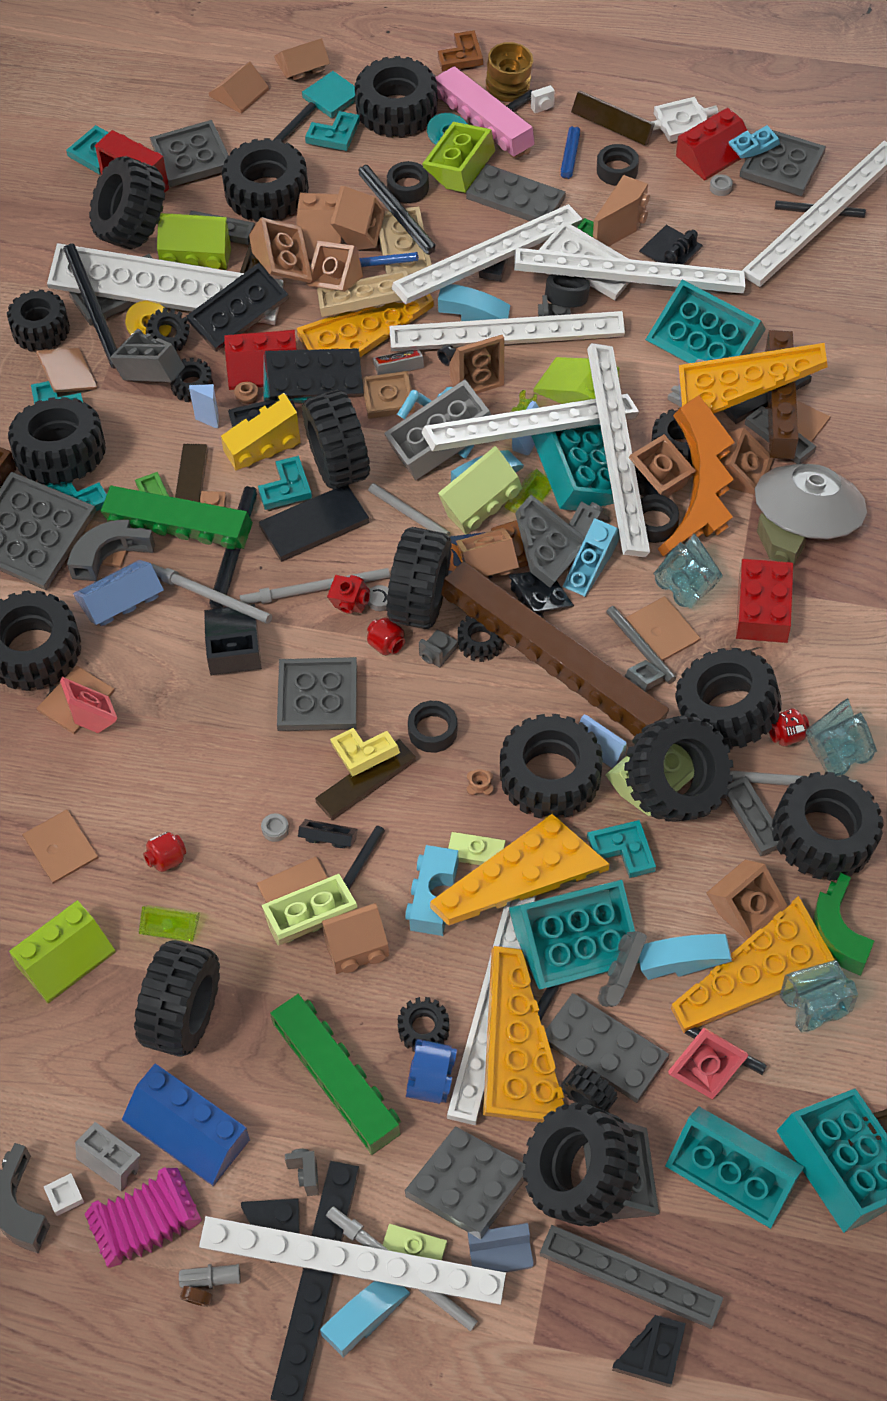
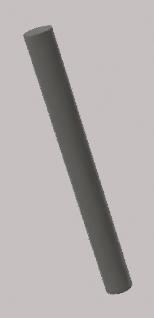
(642, 646)

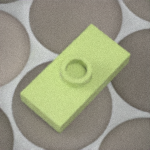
(474, 848)
(414, 1243)

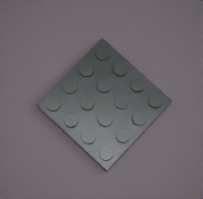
(38, 529)

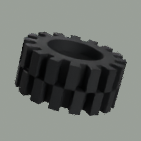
(173, 320)
(192, 369)
(475, 648)
(423, 1009)
(588, 1088)

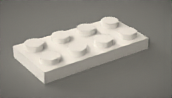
(572, 240)

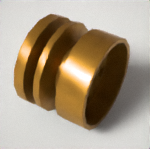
(508, 71)

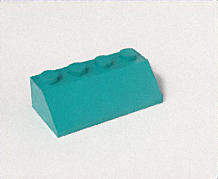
(734, 1166)

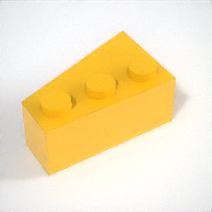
(262, 436)

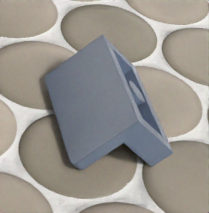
(502, 1249)

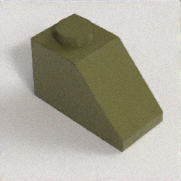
(778, 543)

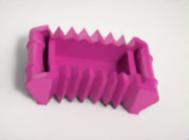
(142, 1218)

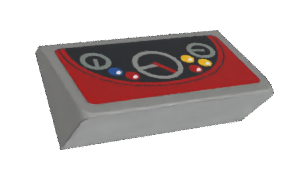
(399, 362)

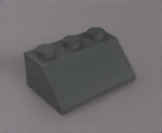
(644, 1199)

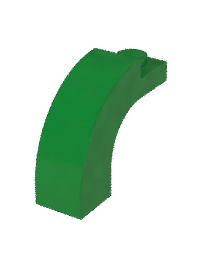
(845, 945)

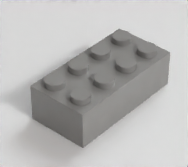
(409, 443)

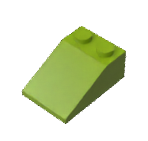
(567, 381)

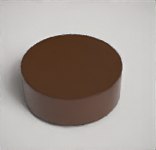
(196, 1296)

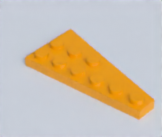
(361, 328)
(743, 377)
(523, 869)
(756, 968)
(518, 1054)

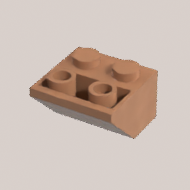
(357, 218)

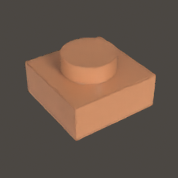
(213, 498)

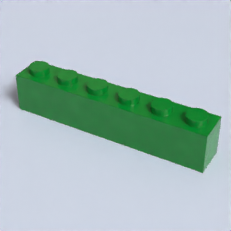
(178, 517)
(336, 1074)

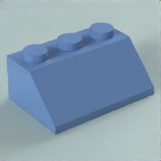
(119, 592)

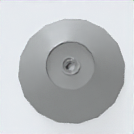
(810, 501)

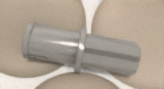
(210, 1276)

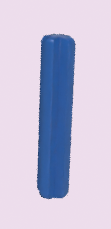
(570, 152)

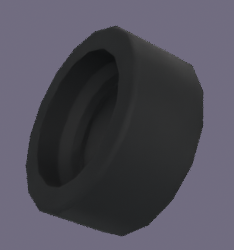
(617, 152)
(408, 170)
(567, 290)
(666, 506)
(434, 709)

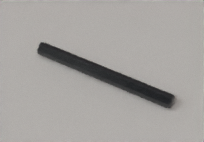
(397, 209)
(91, 301)
(231, 555)

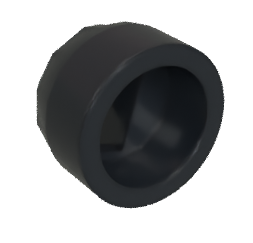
(445, 354)

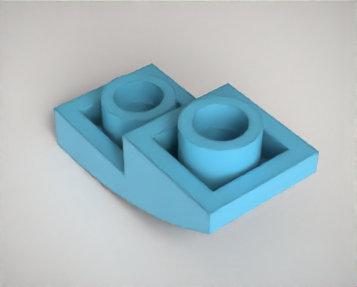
(753, 144)

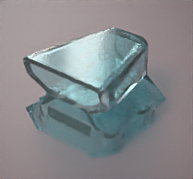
(688, 572)
(841, 739)
(818, 995)

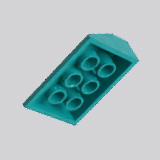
(704, 327)
(576, 466)
(573, 932)
(844, 1176)

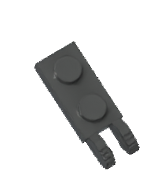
(622, 969)

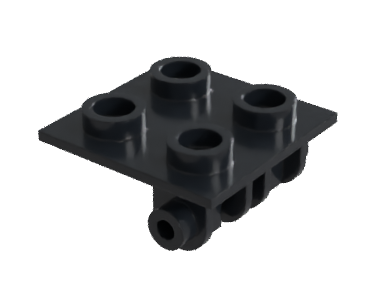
(672, 246)
(537, 594)

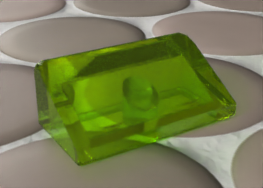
(535, 485)
(168, 923)

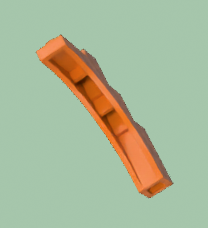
(707, 445)

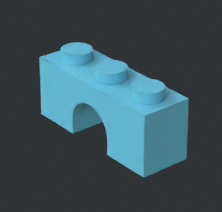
(436, 869)

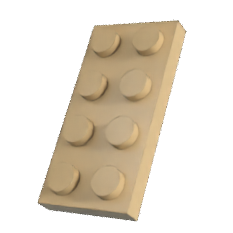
(396, 240)
(365, 293)

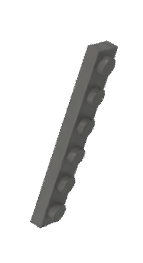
(631, 1276)

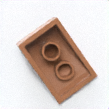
(622, 211)
(314, 218)
(281, 249)
(479, 364)

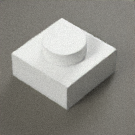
(542, 99)
(63, 1194)

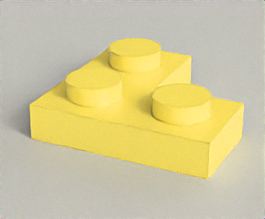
(363, 755)

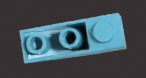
(592, 557)

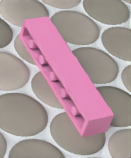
(484, 111)

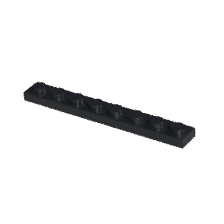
(313, 1290)

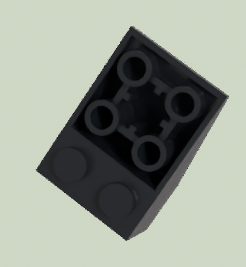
(231, 641)

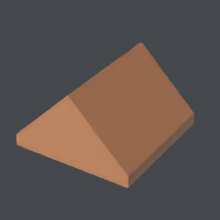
(240, 88)
(335, 266)

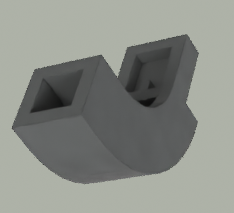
(102, 542)
(18, 1224)

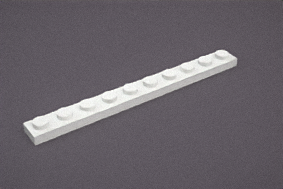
(817, 217)
(482, 255)
(628, 270)
(513, 329)
(517, 424)
(617, 450)
(471, 1077)
(353, 1260)

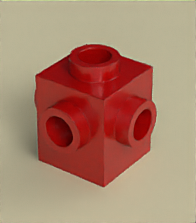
(349, 594)

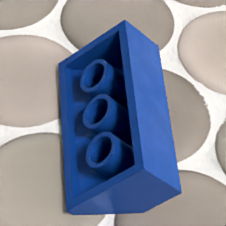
(185, 1124)

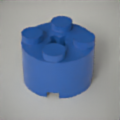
(429, 1072)

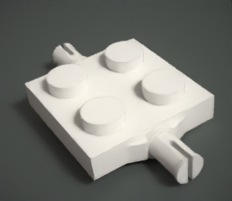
(680, 116)

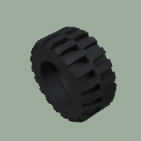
(392, 78)
(264, 160)
(127, 202)
(336, 439)
(57, 440)
(418, 577)
(51, 659)
(728, 672)
(558, 737)
(709, 763)
(839, 799)
(177, 998)
(610, 1168)

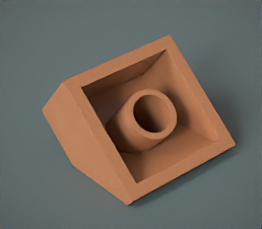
(302, 59)
(746, 461)
(663, 466)
(489, 552)
(747, 898)
(355, 939)

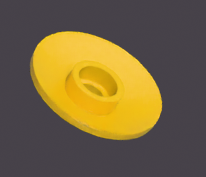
(140, 314)

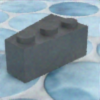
(147, 359)

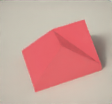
(88, 706)
(708, 1063)

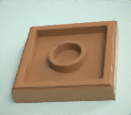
(386, 393)

